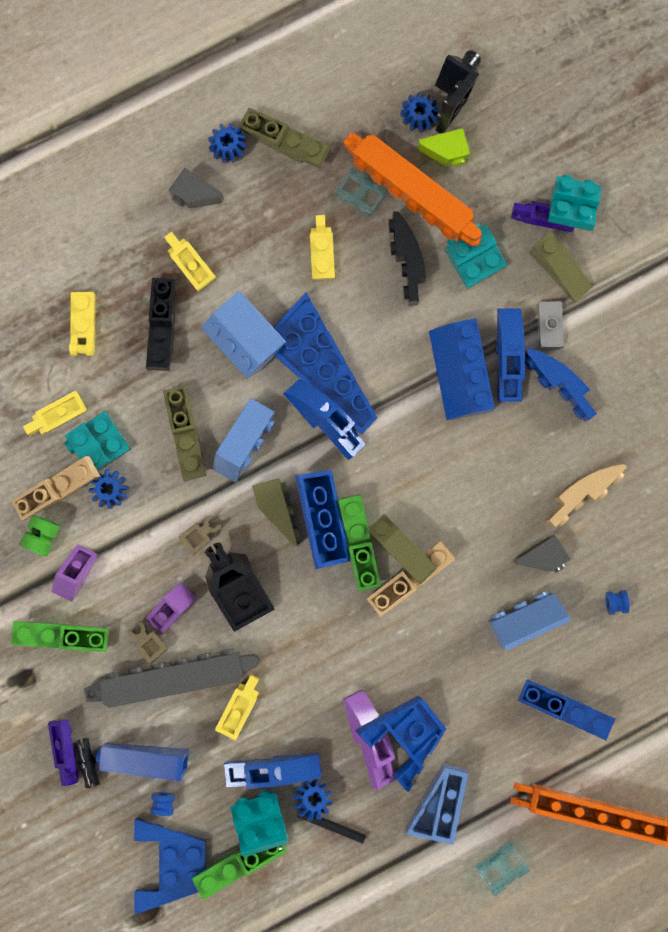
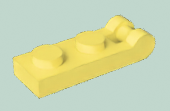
(82, 323)

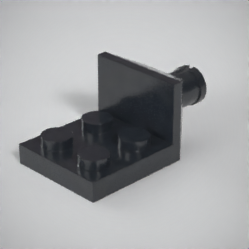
(456, 80)
(235, 587)

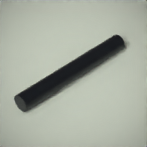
(336, 828)

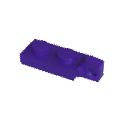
(536, 214)
(63, 751)

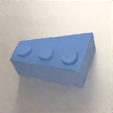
(242, 440)
(440, 807)

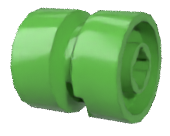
(32, 539)

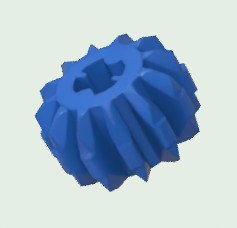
(418, 120)
(221, 137)
(108, 498)
(319, 794)

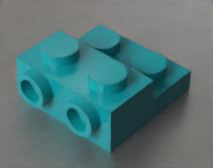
(574, 202)
(476, 262)
(97, 439)
(259, 823)

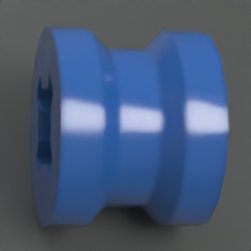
(617, 602)
(162, 803)

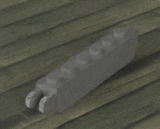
(171, 679)

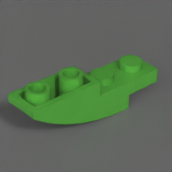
(359, 542)
(59, 636)
(231, 868)

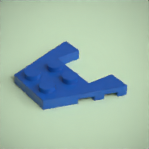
(413, 728)
(179, 860)

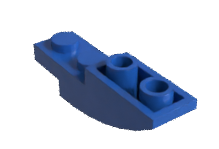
(511, 354)
(553, 374)
(323, 412)
(566, 709)
(273, 772)

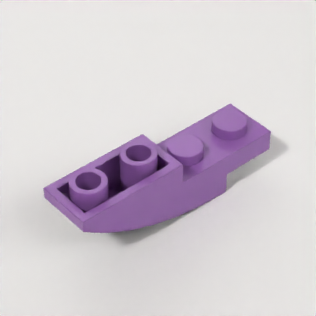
(379, 757)

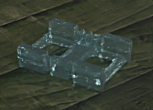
(356, 198)
(498, 862)

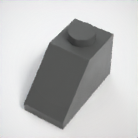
(193, 191)
(545, 556)

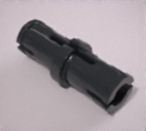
(87, 763)

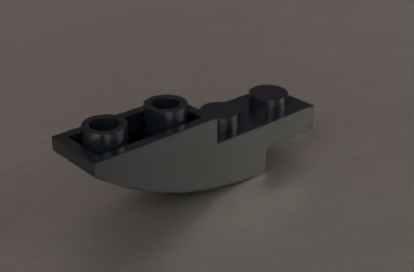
(407, 249)
(161, 324)

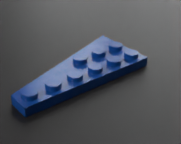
(318, 361)

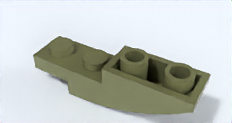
(284, 139)
(185, 433)

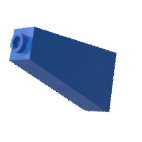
(143, 760)

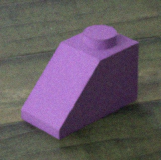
(73, 573)
(171, 608)

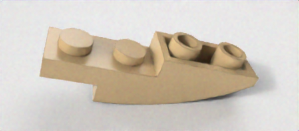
(591, 486)
(55, 488)
(404, 584)

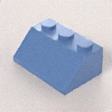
(243, 335)
(528, 620)

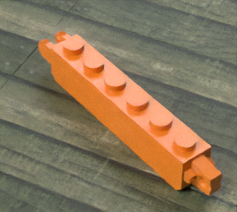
(414, 188)
(593, 813)

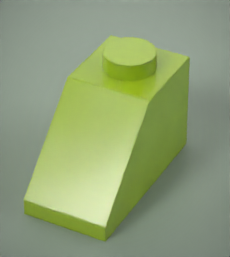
(446, 148)

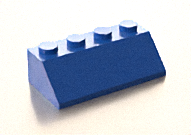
(461, 369)
(323, 518)

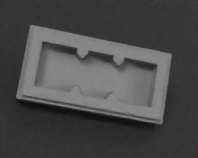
(550, 324)

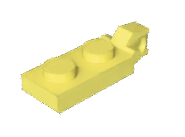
(322, 251)
(189, 262)
(56, 414)
(238, 709)

